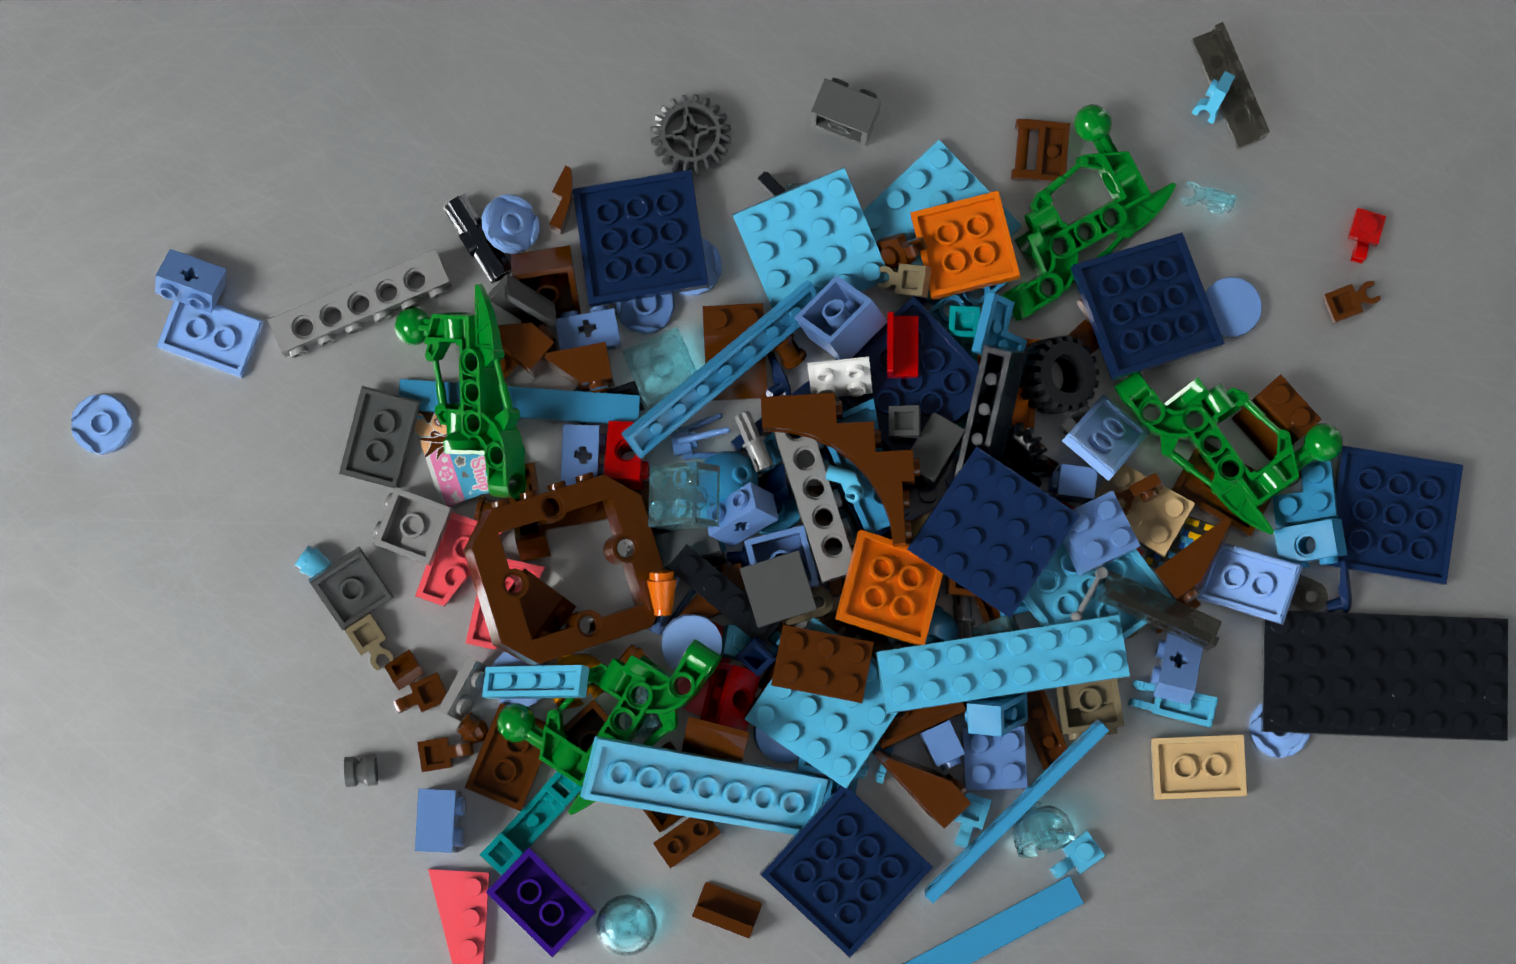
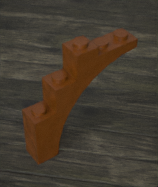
(817, 417)

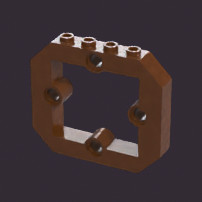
(490, 568)

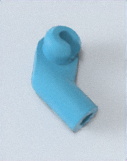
(849, 481)

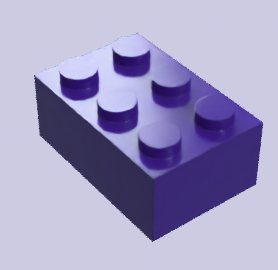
(541, 902)

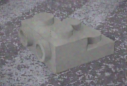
(412, 526)

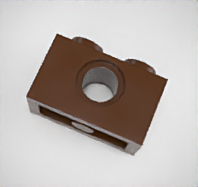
(685, 839)

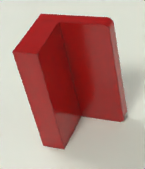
(902, 346)

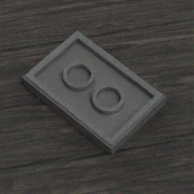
(380, 437)

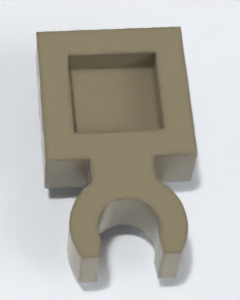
(908, 281)
(367, 636)

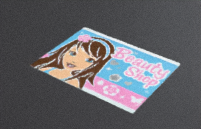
(454, 475)

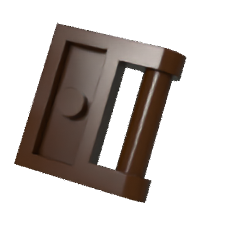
(1051, 150)

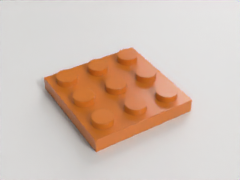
(966, 245)
(889, 590)

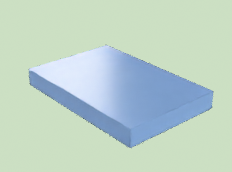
(213, 339)
(1105, 437)
(1251, 583)

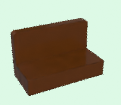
(727, 910)

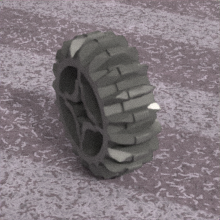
(686, 109)

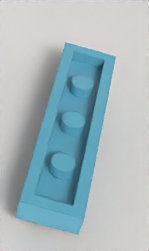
(535, 682)

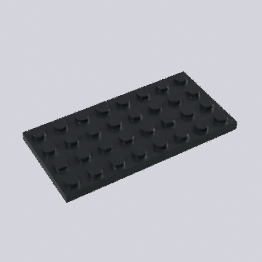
(1385, 676)

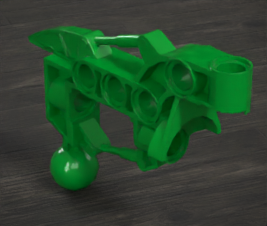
(1130, 203)
(478, 421)
(1247, 489)
(621, 681)

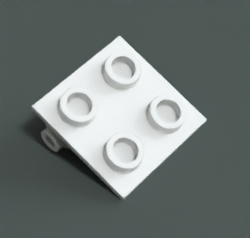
(841, 377)

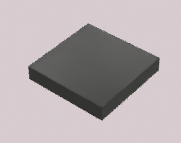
(351, 588)
(778, 589)

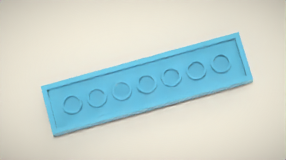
(1002, 664)
(701, 786)

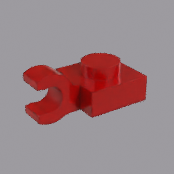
(1366, 231)

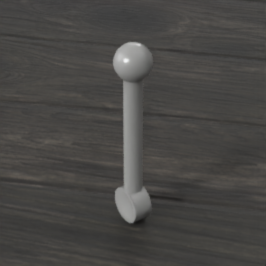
(1101, 573)

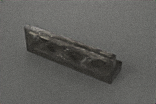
(1239, 105)
(1159, 611)

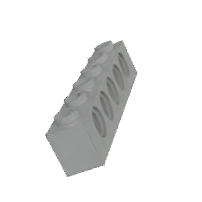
(287, 324)
(828, 566)

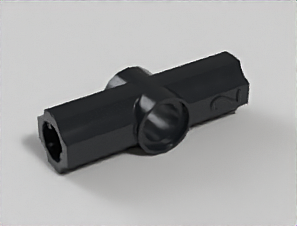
(472, 236)

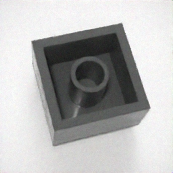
(845, 110)

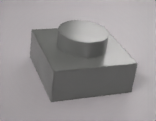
(904, 422)

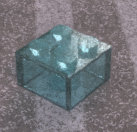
(659, 365)
(684, 496)

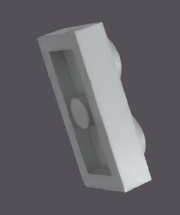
(463, 689)

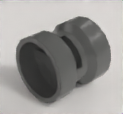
(361, 771)

